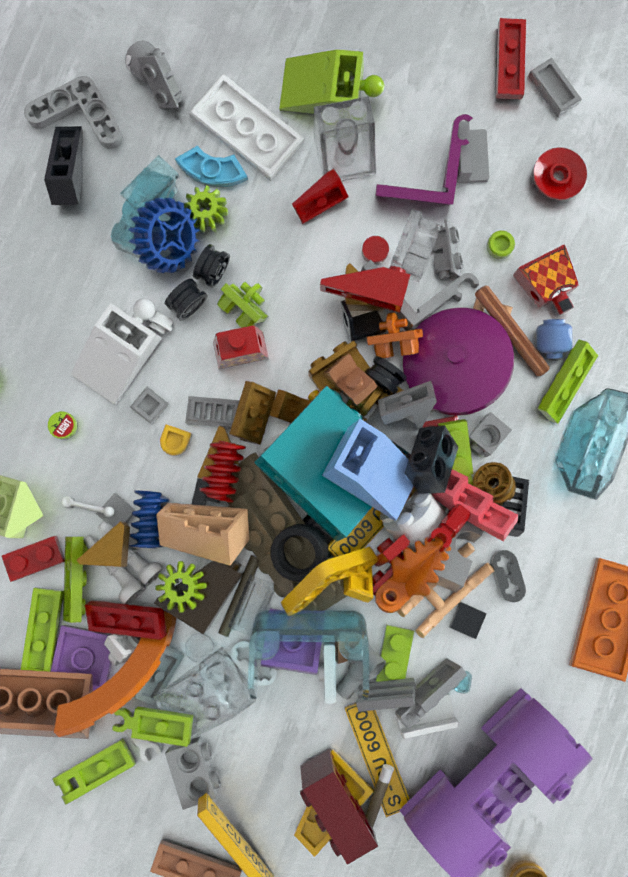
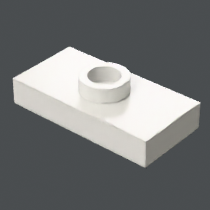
(327, 673)

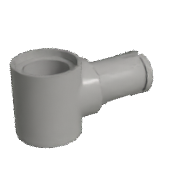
(353, 677)

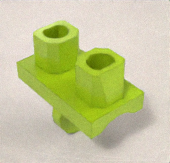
(235, 297)

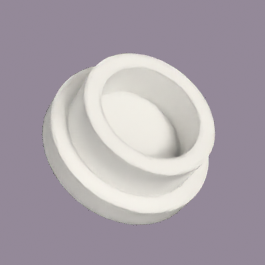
(160, 323)

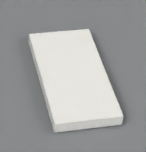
(246, 127)

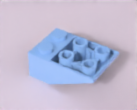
(371, 469)

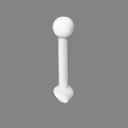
(68, 502)

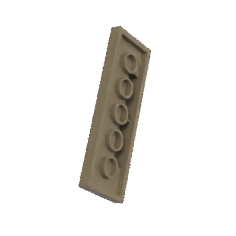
(267, 516)

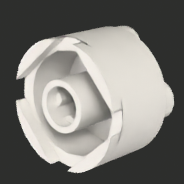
(417, 519)

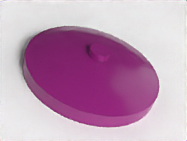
(464, 358)

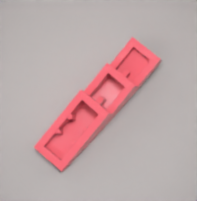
(484, 512)

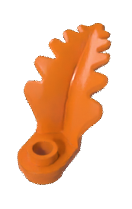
(412, 574)

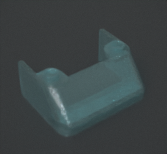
(274, 626)

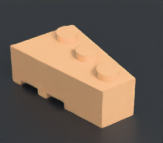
(204, 530)

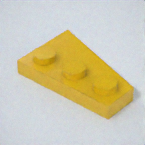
(308, 830)

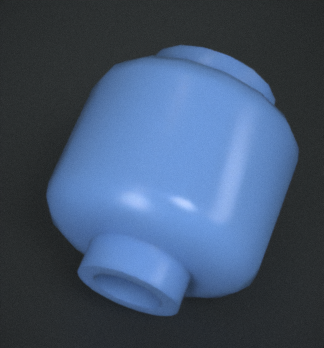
(554, 338)

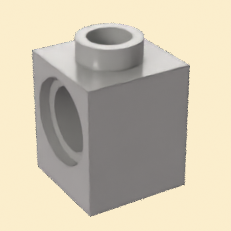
(498, 430)

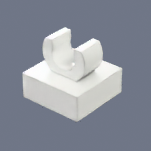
(120, 647)

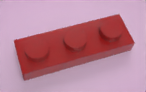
(511, 58)
(126, 619)

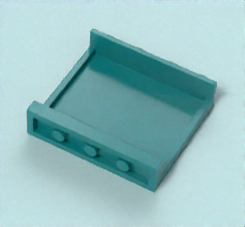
(301, 456)

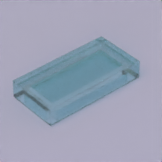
(150, 183)

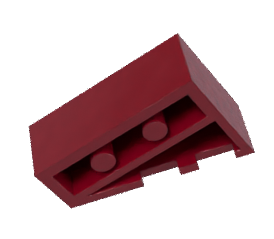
(336, 808)

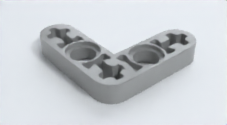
(76, 101)

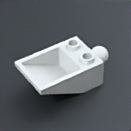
(113, 356)

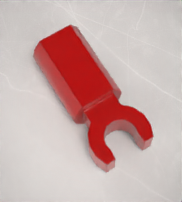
(450, 526)

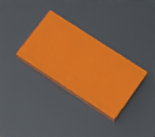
(603, 626)

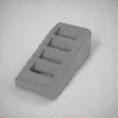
(214, 402)

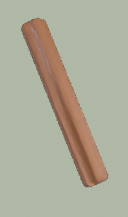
(515, 333)

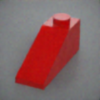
(375, 287)

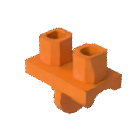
(383, 342)

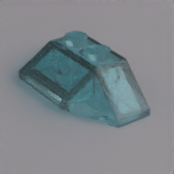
(594, 444)

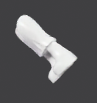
(130, 585)

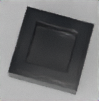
(467, 620)

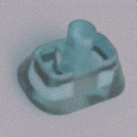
(464, 685)

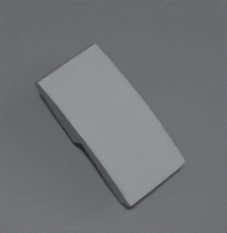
(401, 433)

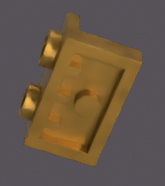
(321, 364)
(252, 413)

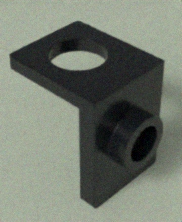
(361, 325)

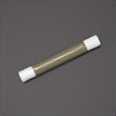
(379, 793)

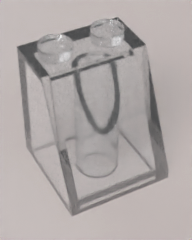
(346, 138)

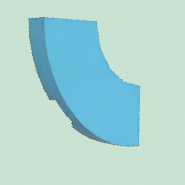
(211, 170)

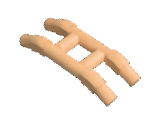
(444, 607)

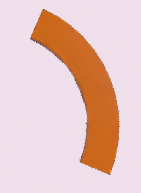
(119, 689)

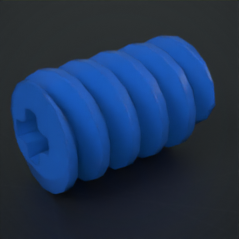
(147, 524)

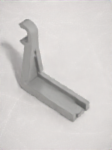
(434, 303)

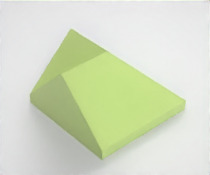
(17, 508)

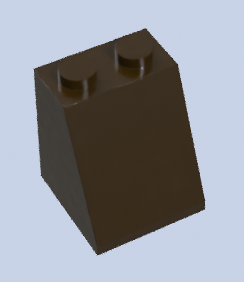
(220, 581)

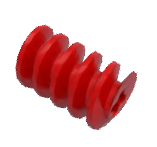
(222, 470)

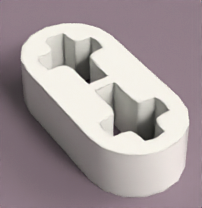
(243, 664)

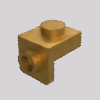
(288, 406)

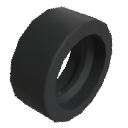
(278, 556)

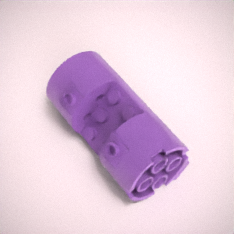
(460, 819)

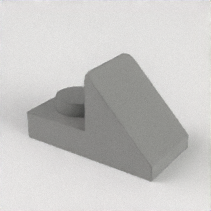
(411, 402)

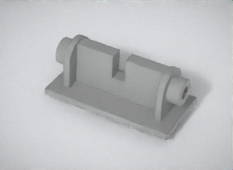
(164, 89)
(449, 260)

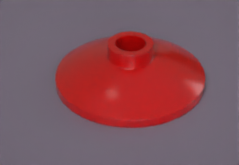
(567, 165)

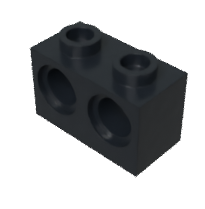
(431, 459)

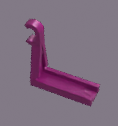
(450, 176)

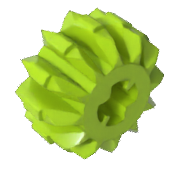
(205, 200)
(174, 594)

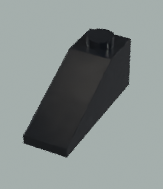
(64, 166)

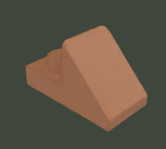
(350, 379)

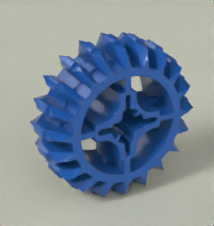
(154, 235)

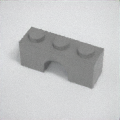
(457, 566)

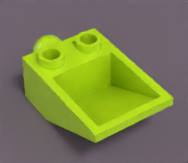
(325, 79)

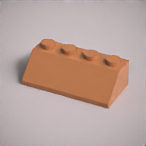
(32, 699)

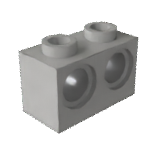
(184, 772)

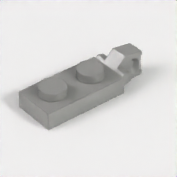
(431, 691)

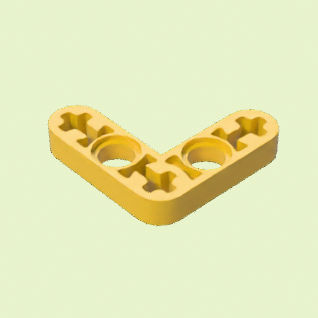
(324, 575)

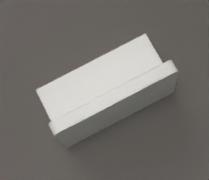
(435, 720)

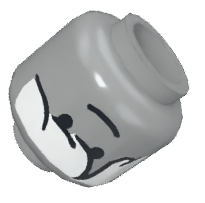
(138, 49)

